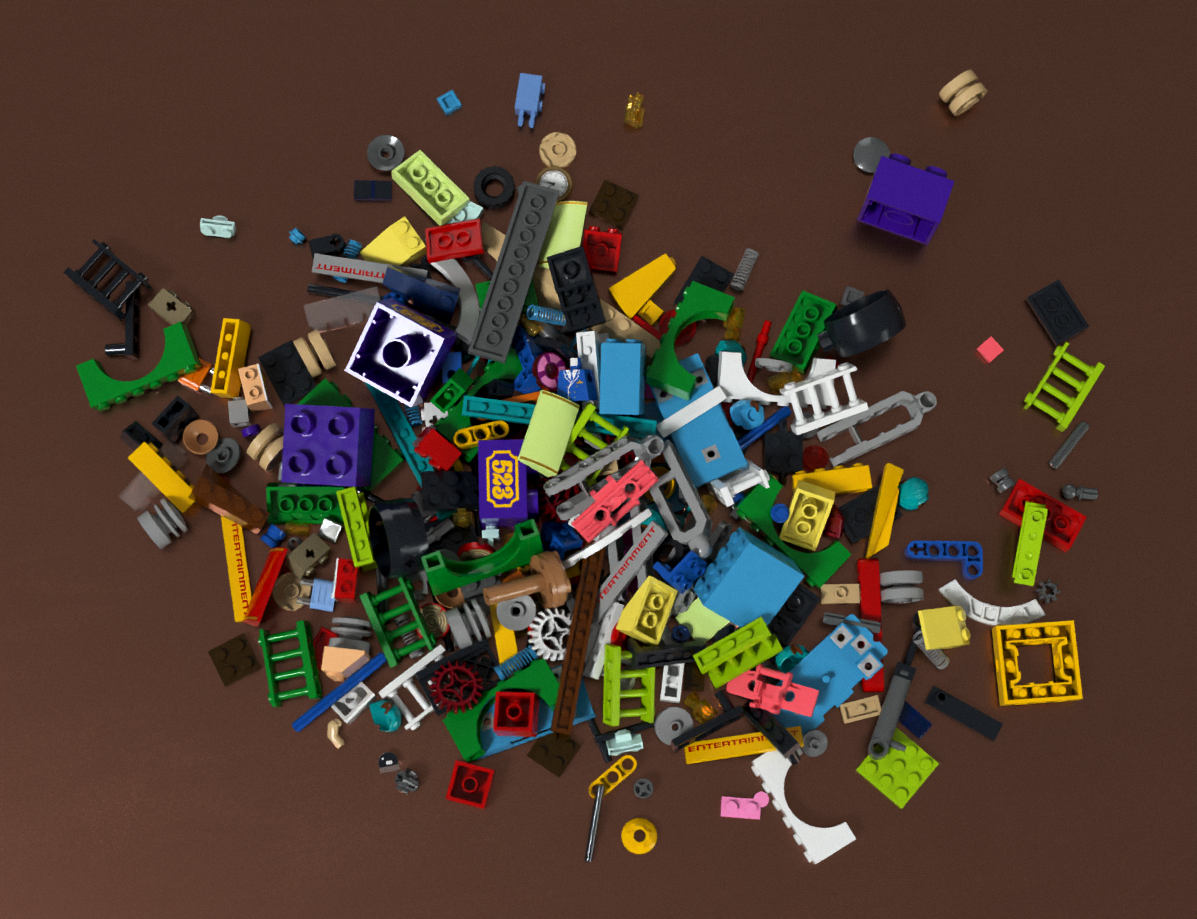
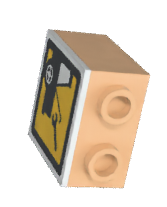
(255, 388)

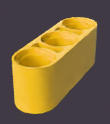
(471, 438)
(618, 768)

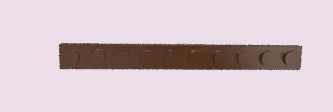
(577, 642)

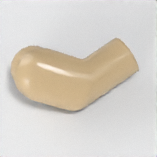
(332, 733)

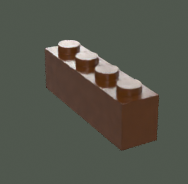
(223, 499)

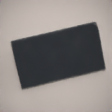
(136, 434)

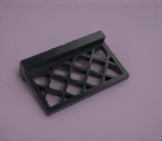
(464, 655)

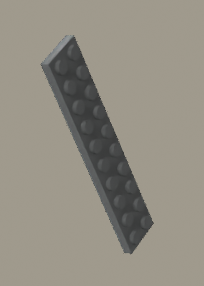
(513, 272)

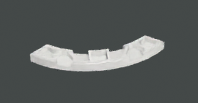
(467, 298)
(607, 539)
(988, 613)

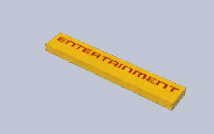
(237, 567)
(734, 746)

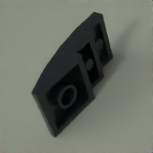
(576, 289)
(792, 616)

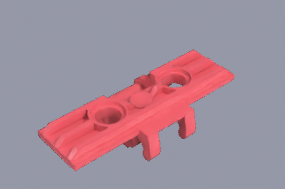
(611, 497)
(773, 697)

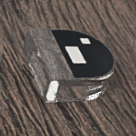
(388, 763)

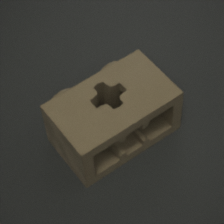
(164, 301)
(307, 556)

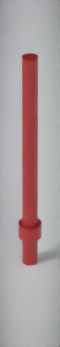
(762, 340)

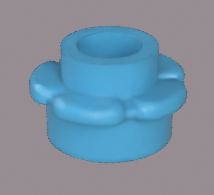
(297, 236)

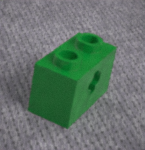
(451, 390)

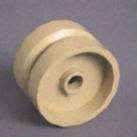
(963, 92)
(314, 353)
(268, 447)

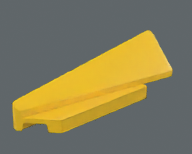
(884, 509)

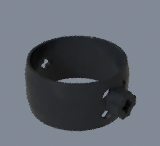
(863, 324)
(399, 539)

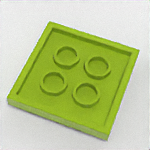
(900, 771)

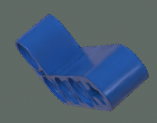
(527, 352)
(944, 555)

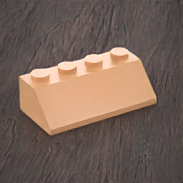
(342, 662)

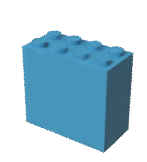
(622, 377)
(748, 580)

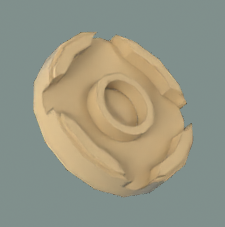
(557, 150)
(288, 589)

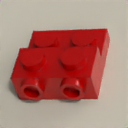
(602, 248)

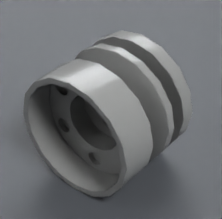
(162, 523)
(468, 624)
(350, 633)

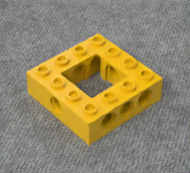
(1065, 658)

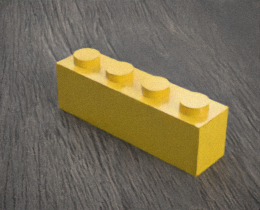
(230, 358)
(162, 475)
(838, 480)

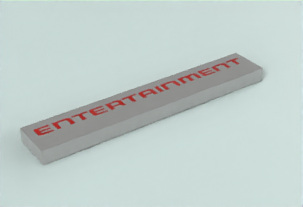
(356, 268)
(627, 569)

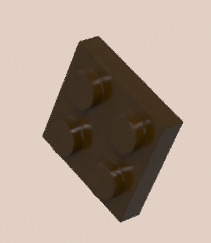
(613, 204)
(234, 660)
(554, 752)

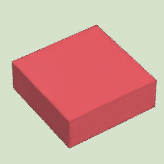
(990, 349)

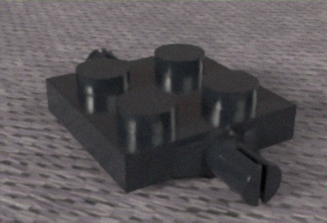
(783, 452)

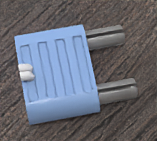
(321, 594)

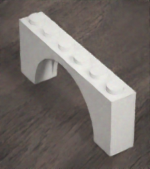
(737, 386)
(817, 842)

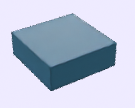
(449, 102)

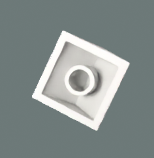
(354, 702)

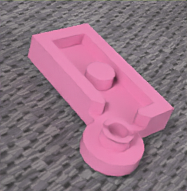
(743, 807)

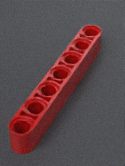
(871, 610)

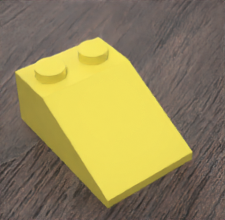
(395, 246)
(807, 515)
(648, 611)
(944, 627)

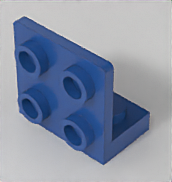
(559, 538)
(684, 573)

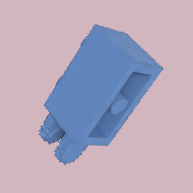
(528, 97)

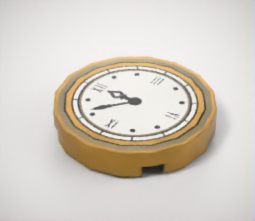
(556, 179)

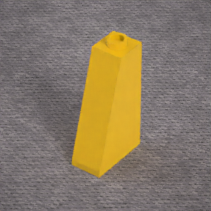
(641, 286)
(504, 639)

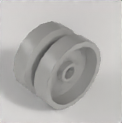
(901, 587)

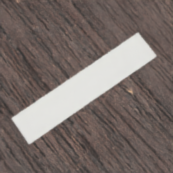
(691, 411)

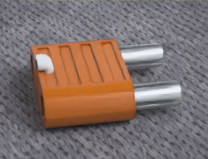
(197, 379)

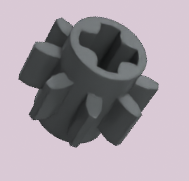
(1052, 593)
(407, 781)

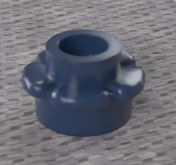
(680, 629)

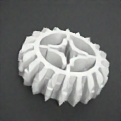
(548, 616)

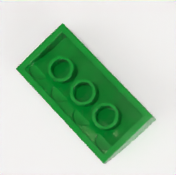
(799, 337)
(302, 503)

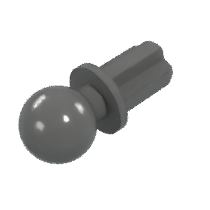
(1070, 491)

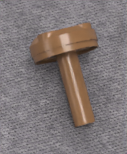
(546, 580)

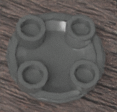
(868, 153)

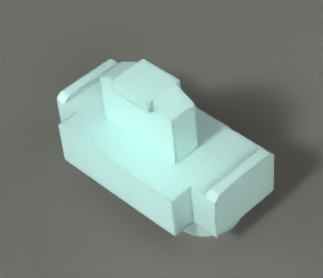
(218, 226)
(491, 535)
(624, 742)

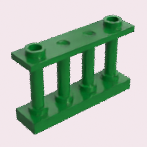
(379, 619)
(308, 670)

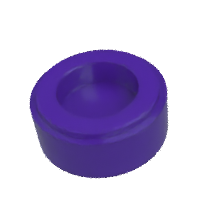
(251, 430)

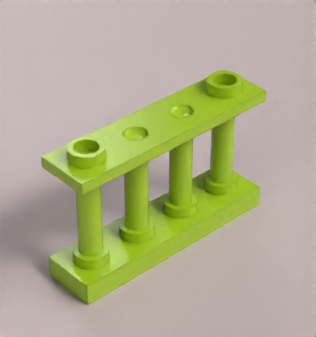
(1082, 387)
(589, 413)
(355, 519)
(1029, 543)
(728, 650)
(613, 694)

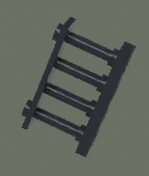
(103, 296)

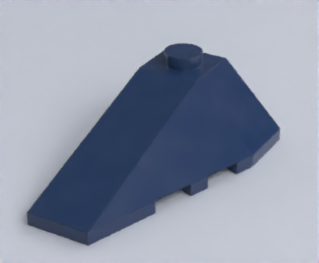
(424, 293)

